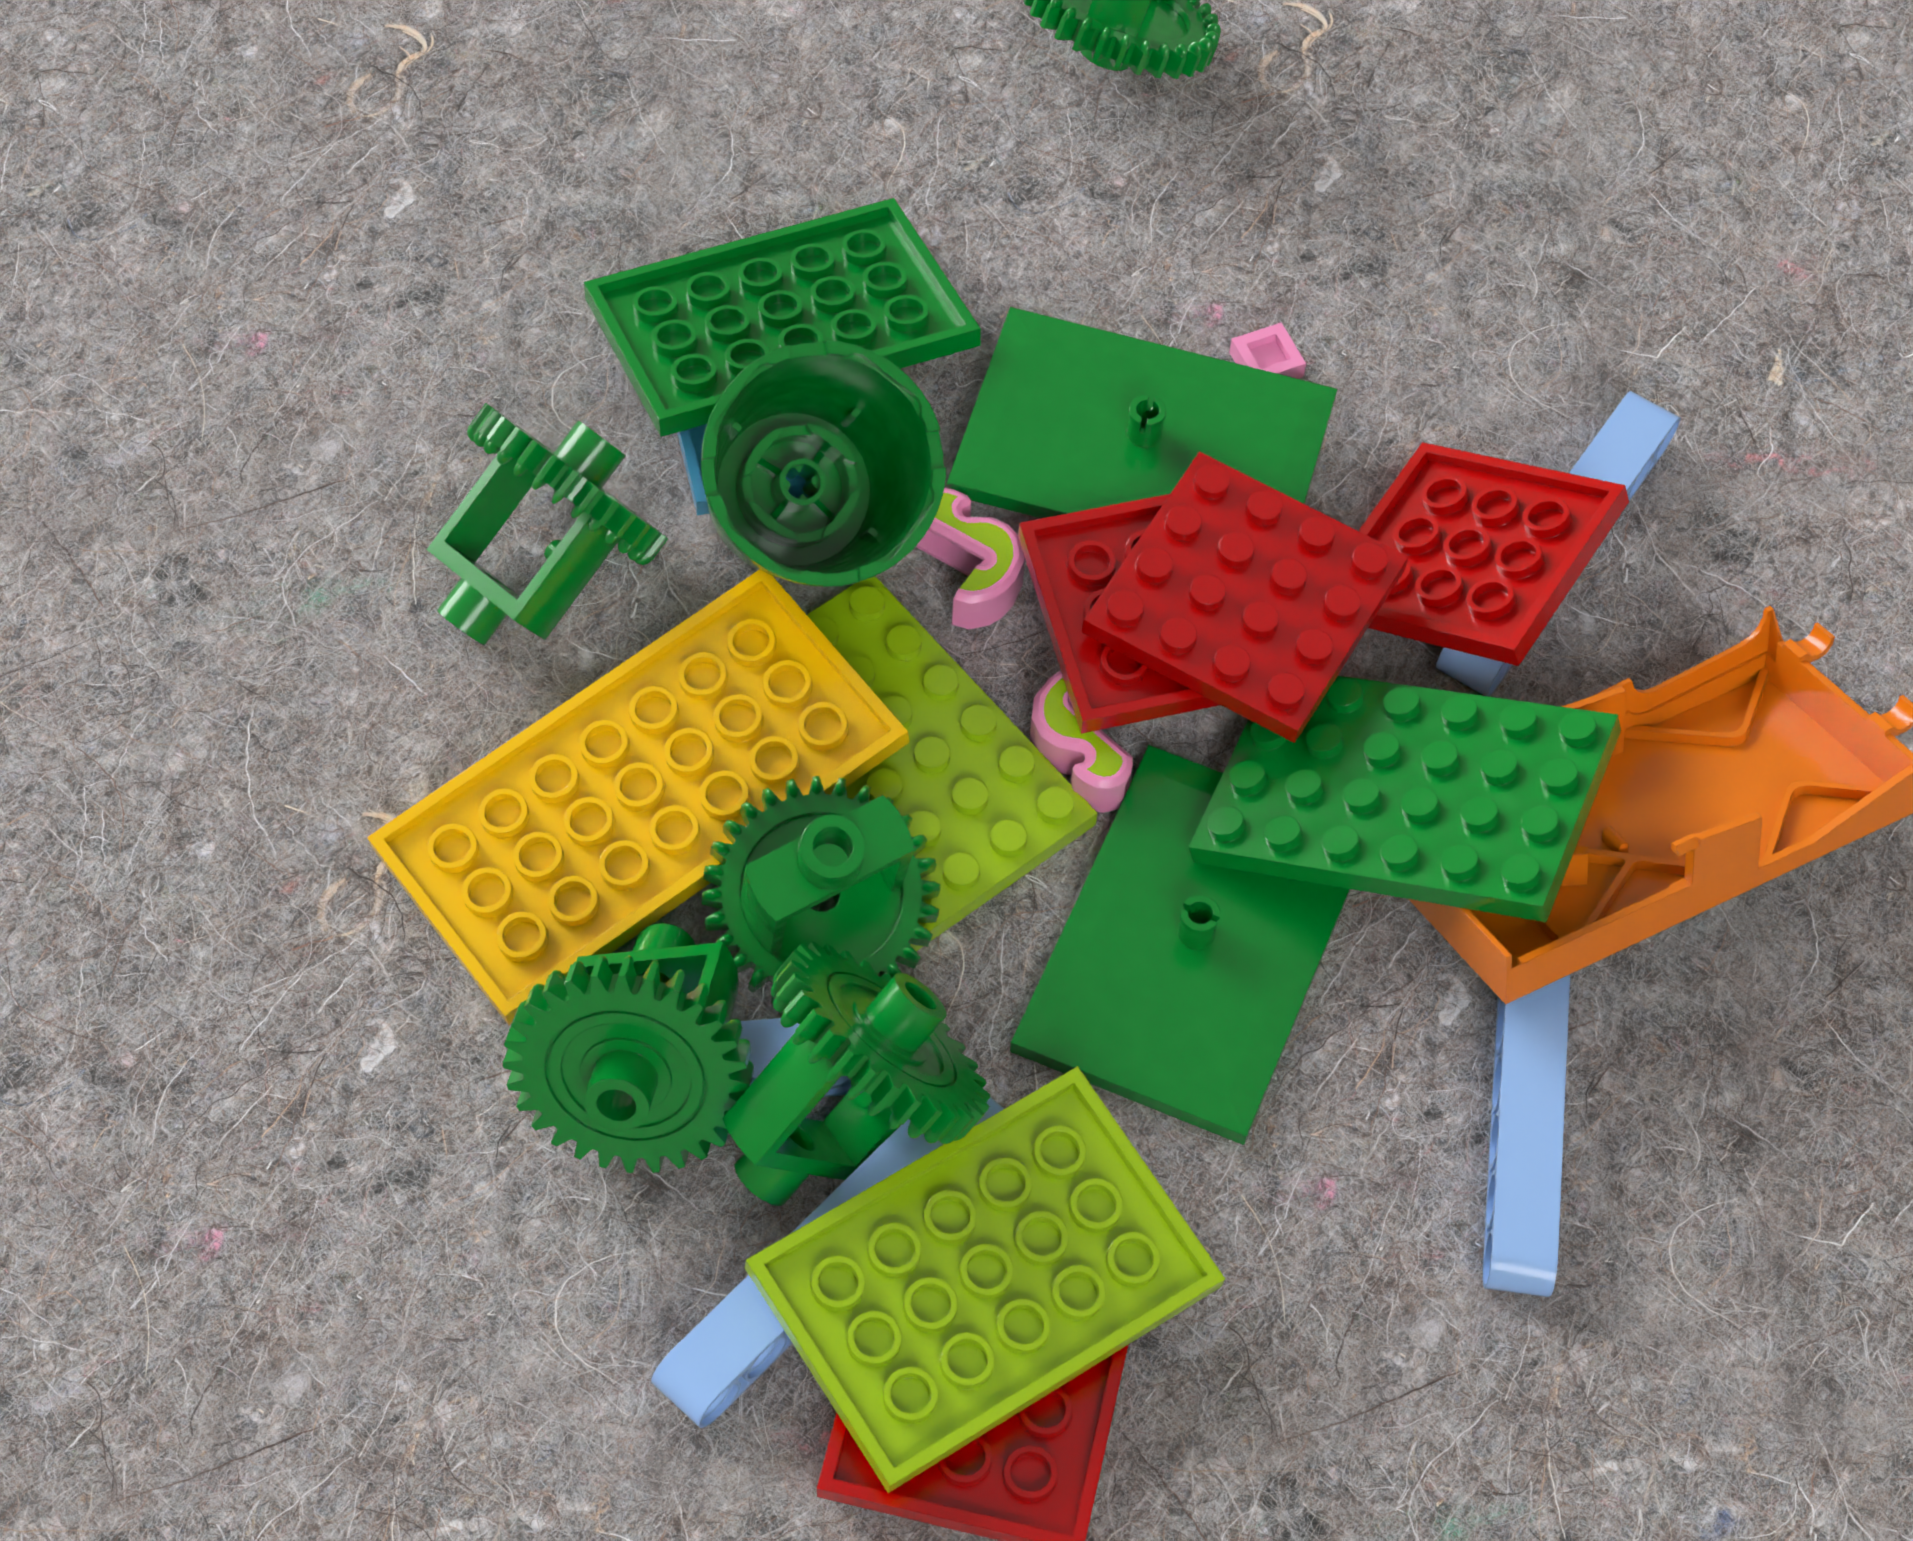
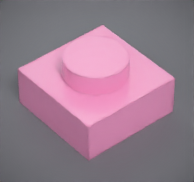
(1270, 351)

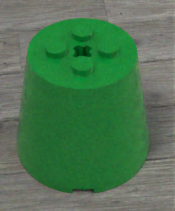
(857, 440)

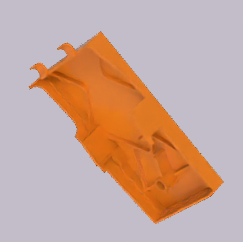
(1704, 798)

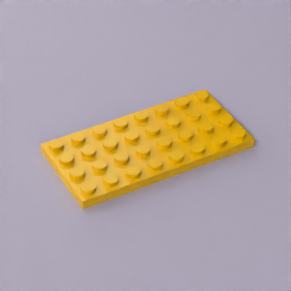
(620, 791)

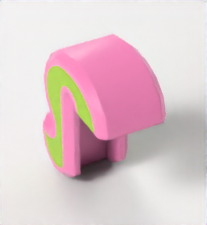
(984, 552)
(1094, 760)

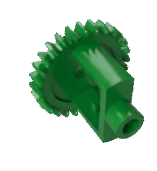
(1135, 33)
(575, 472)
(817, 851)
(879, 1036)
(634, 1051)

